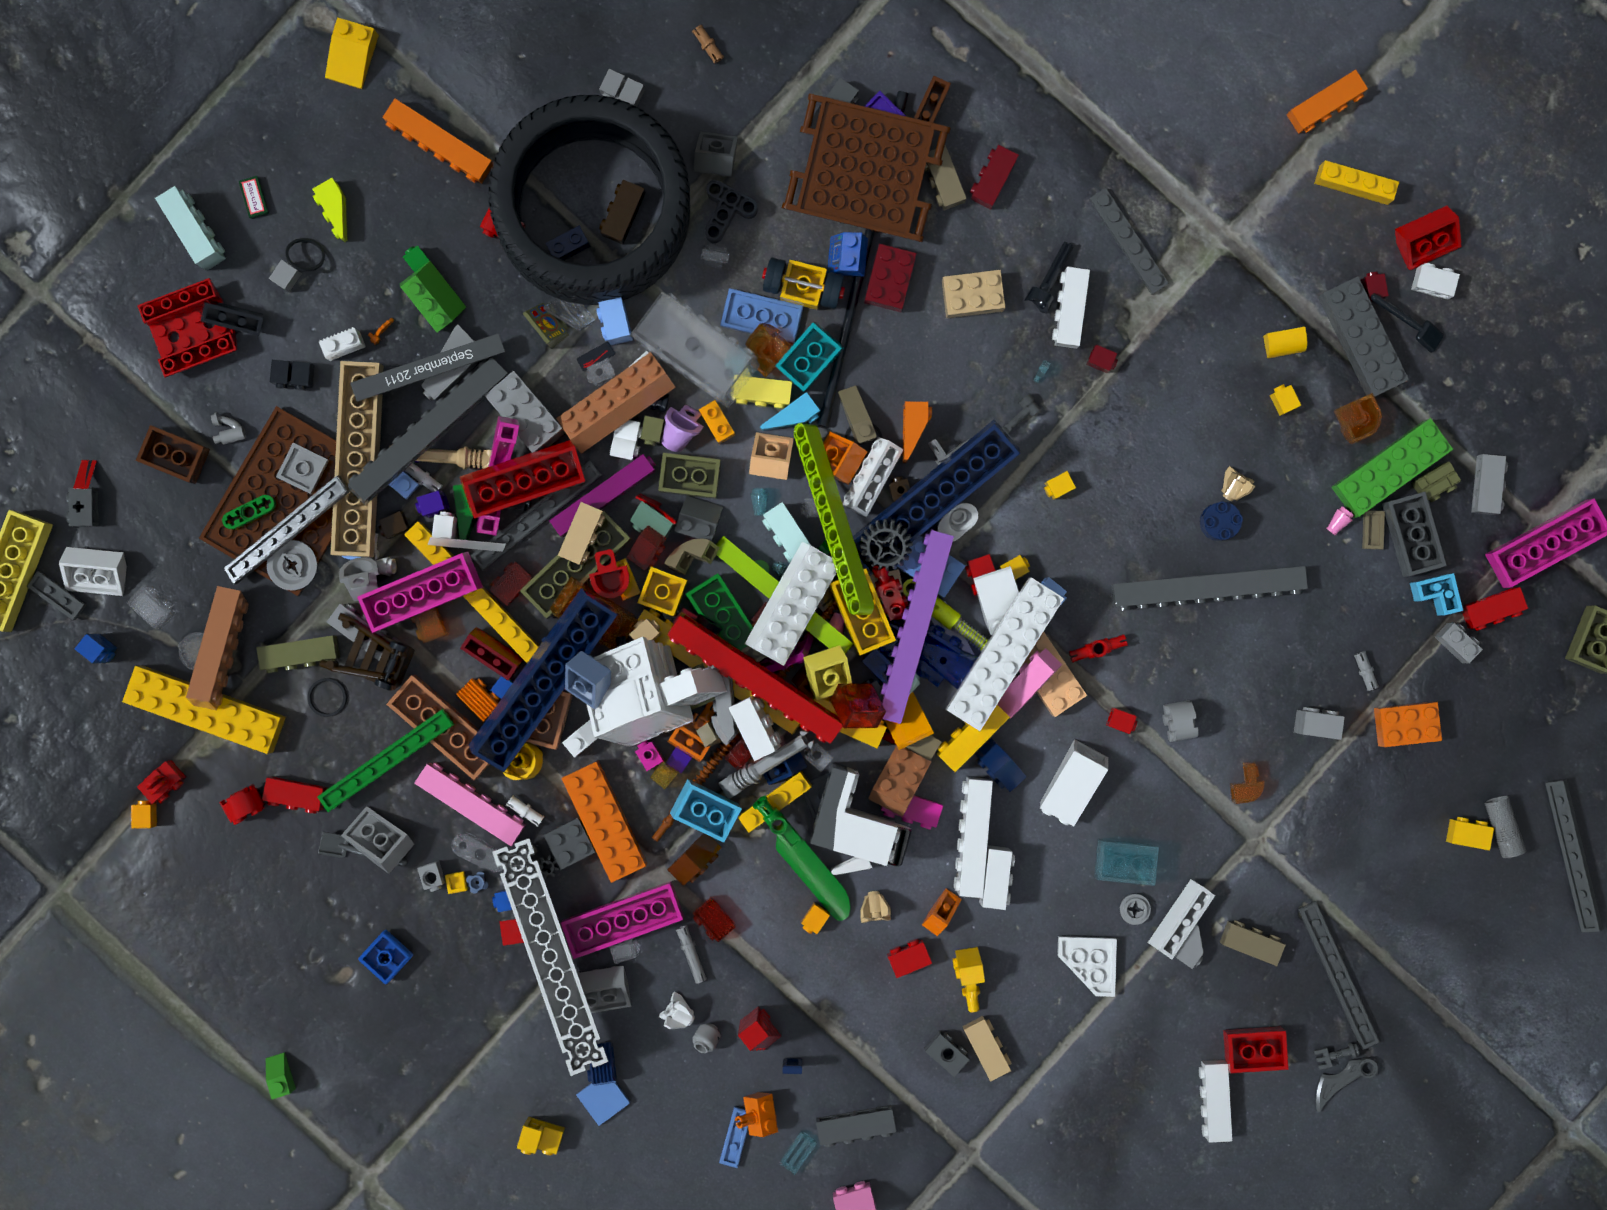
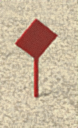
(656, 504)
(510, 932)

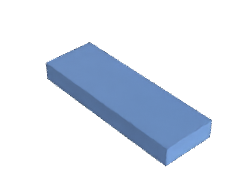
(734, 1140)

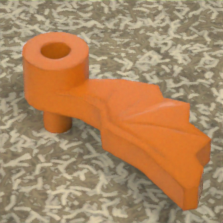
(375, 338)

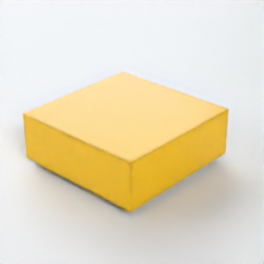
(456, 882)

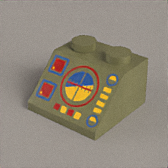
(547, 325)

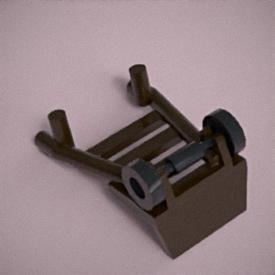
(396, 667)

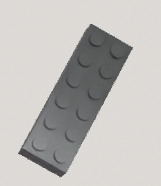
(1363, 337)

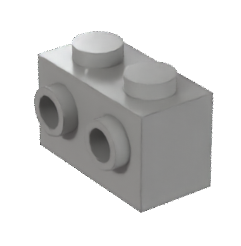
(1458, 642)

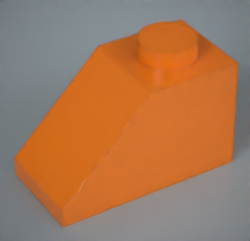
(941, 912)

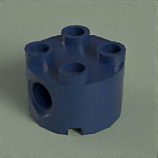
(1220, 521)

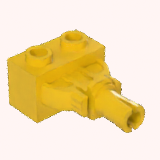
(970, 971)

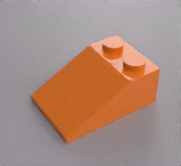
(914, 421)

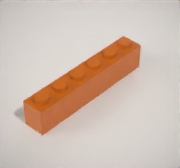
(438, 141)

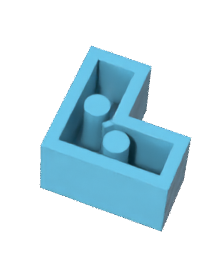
(1442, 590)

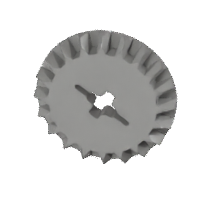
(289, 578)

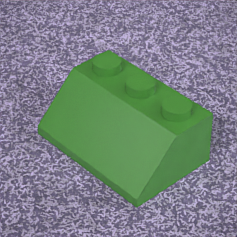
(433, 296)

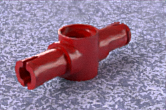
(1088, 651)

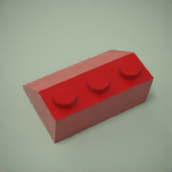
(1429, 237)

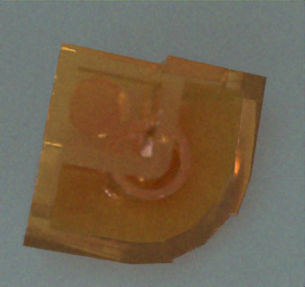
(768, 347)
(1359, 418)

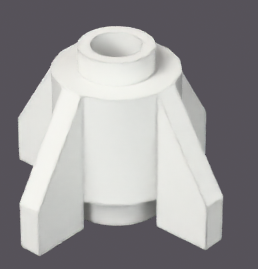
(677, 1013)

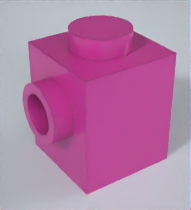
(649, 754)

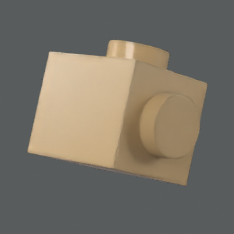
(646, 629)

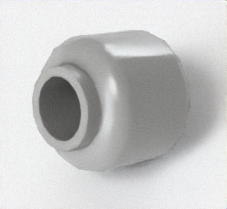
(706, 1038)

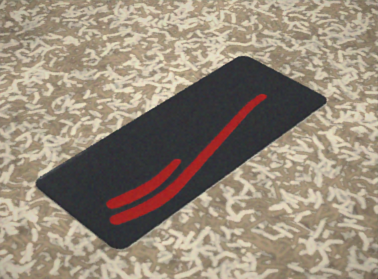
(595, 355)

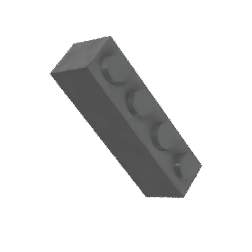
(856, 1125)

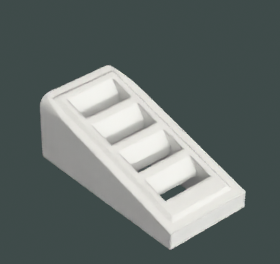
(851, 865)

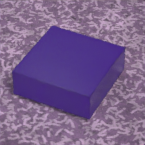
(678, 760)

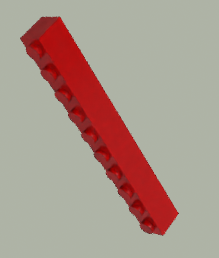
(755, 677)

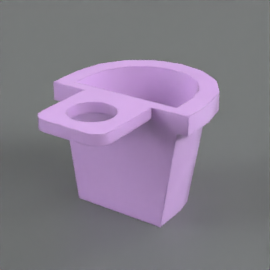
(680, 428)

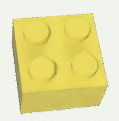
(826, 671)

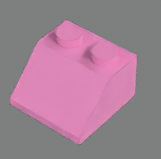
(855, 1198)

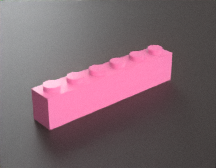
(470, 804)

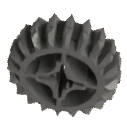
(879, 540)

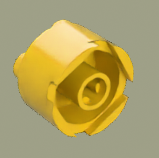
(531, 764)

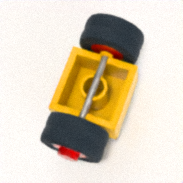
(803, 283)

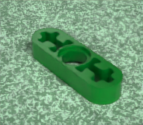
(234, 513)

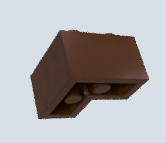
(695, 859)

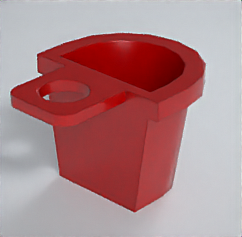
(609, 580)

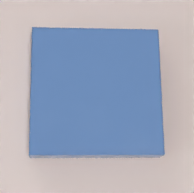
(603, 1100)

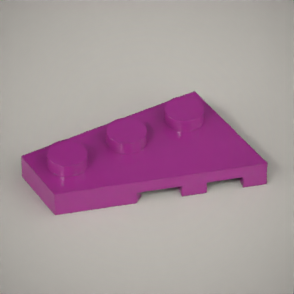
(796, 656)

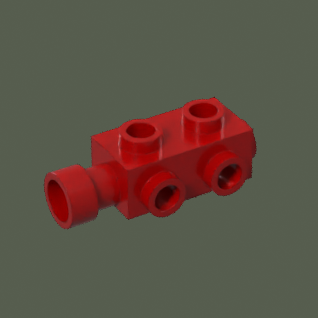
(893, 598)

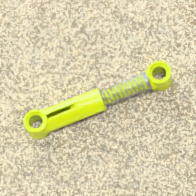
(952, 619)

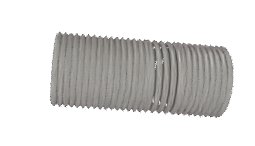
(1504, 821)

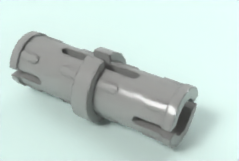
(1366, 671)

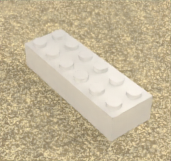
(792, 603)
(974, 837)

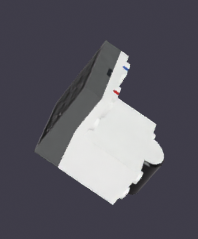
(853, 830)

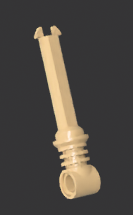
(463, 457)

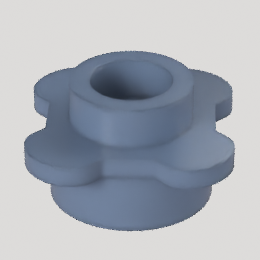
(472, 882)

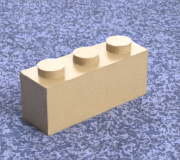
(581, 534)
(987, 1048)

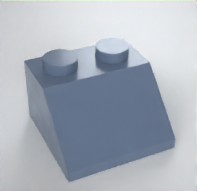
(587, 679)

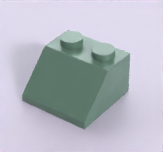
(646, 516)

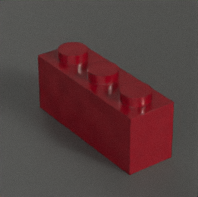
(993, 176)
(491, 653)

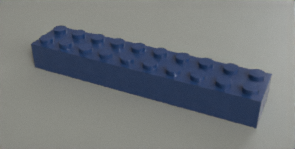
(945, 486)
(541, 680)

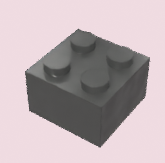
(569, 843)

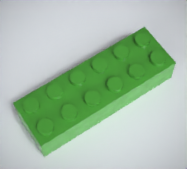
(1392, 468)

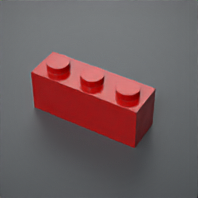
(1494, 608)
(293, 794)

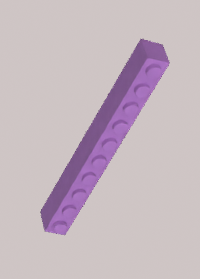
(916, 624)

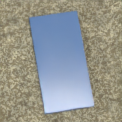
(747, 310)

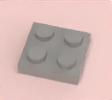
(302, 468)

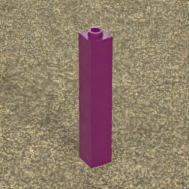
(607, 491)

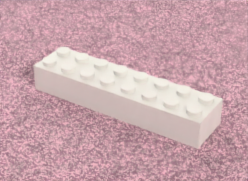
(1004, 653)

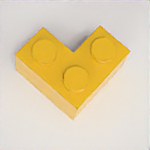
(541, 1136)

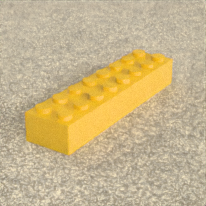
(232, 720)

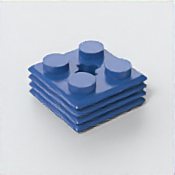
(398, 956)

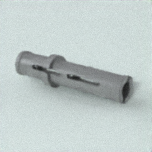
(691, 954)

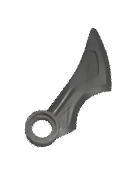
(1331, 1084)

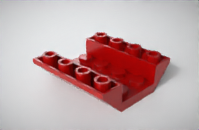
(181, 313)

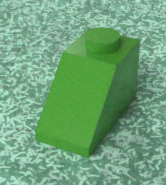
(279, 1076)

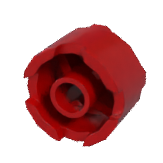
(242, 803)

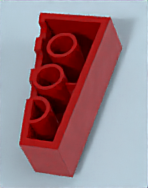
(757, 1030)

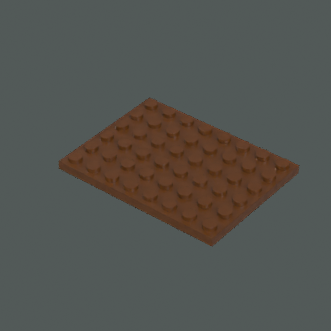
(259, 478)

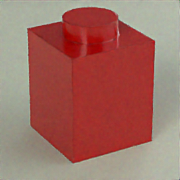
(1122, 721)

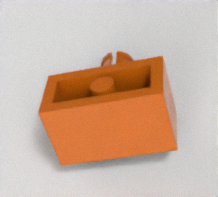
(759, 1115)

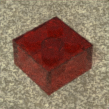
(857, 706)

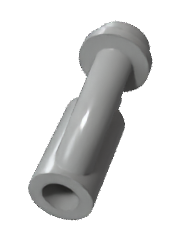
(227, 436)

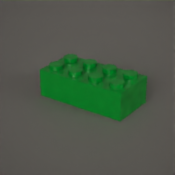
(717, 603)

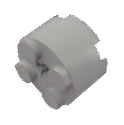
(1180, 720)

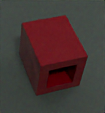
(1375, 284)
(1102, 359)

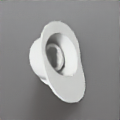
(958, 520)

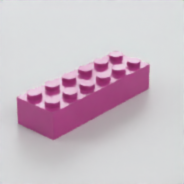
(1548, 543)
(420, 592)
(622, 919)

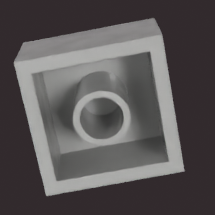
(1318, 724)

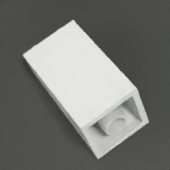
(1074, 783)

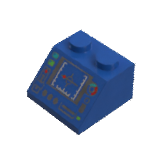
(848, 254)

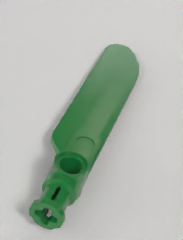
(805, 862)

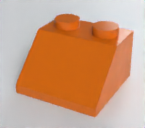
(843, 457)

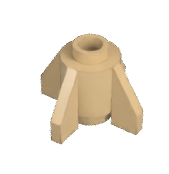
(1236, 485)
(875, 908)

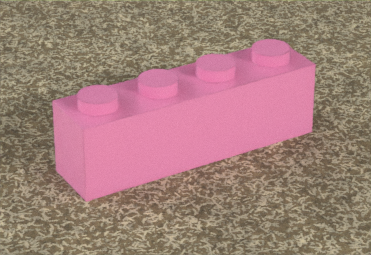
(1028, 682)

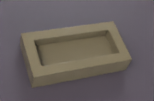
(1373, 530)

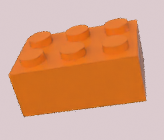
(1407, 724)

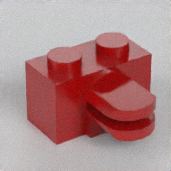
(161, 782)

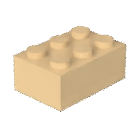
(973, 294)

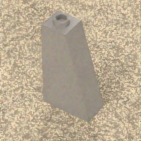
(441, 384)

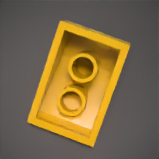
(350, 53)

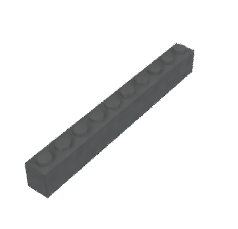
(426, 432)
(1209, 586)

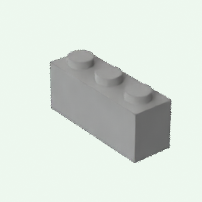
(1489, 484)

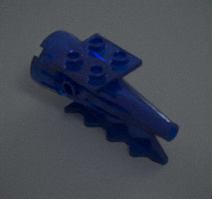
(931, 664)

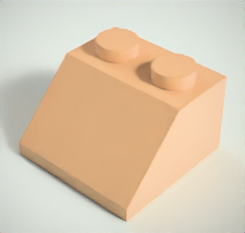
(771, 456)

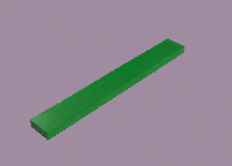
(385, 760)

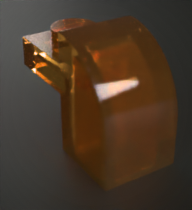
(1250, 789)

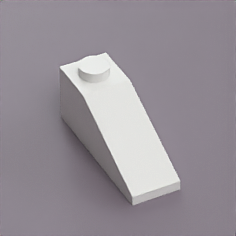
(580, 739)

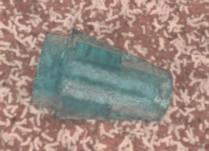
(759, 500)

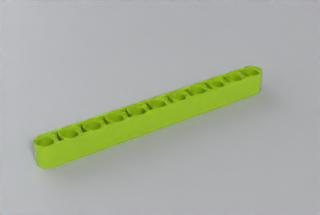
(833, 519)

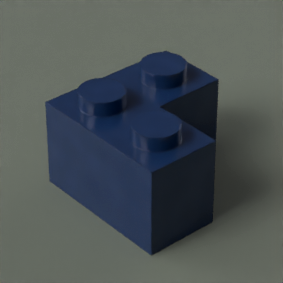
(999, 765)

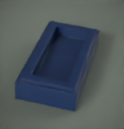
(792, 1066)

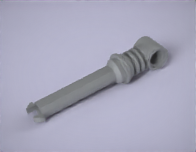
(753, 772)

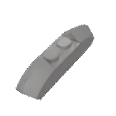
(724, 722)

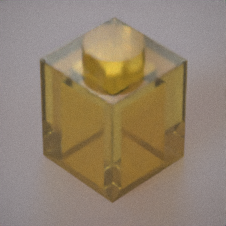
(664, 775)

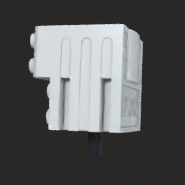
(633, 703)

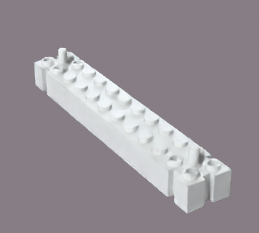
(550, 957)

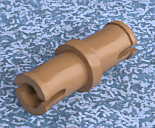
(708, 44)

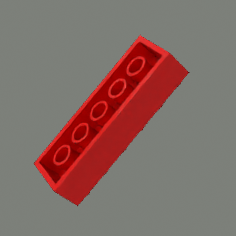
(522, 479)

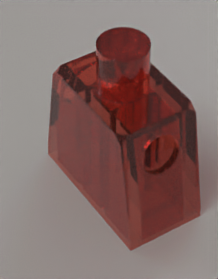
(738, 755)

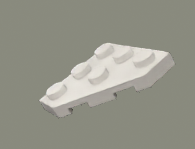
(1091, 961)

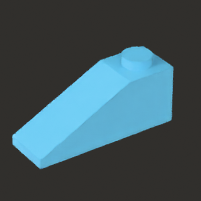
(799, 411)

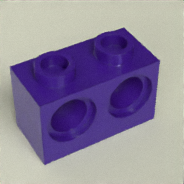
(432, 504)

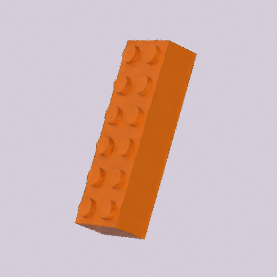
(604, 821)

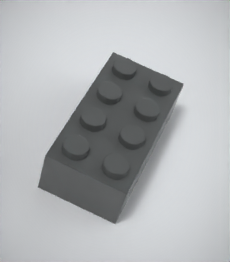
(1414, 534)

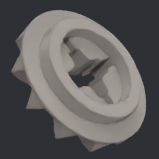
(1141, 915)

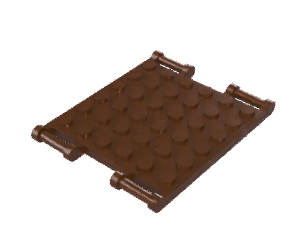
(865, 167)

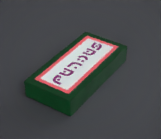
(253, 197)

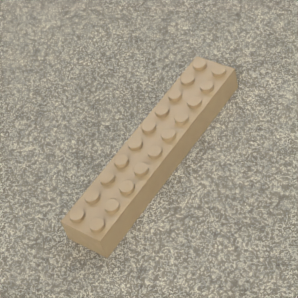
(355, 446)

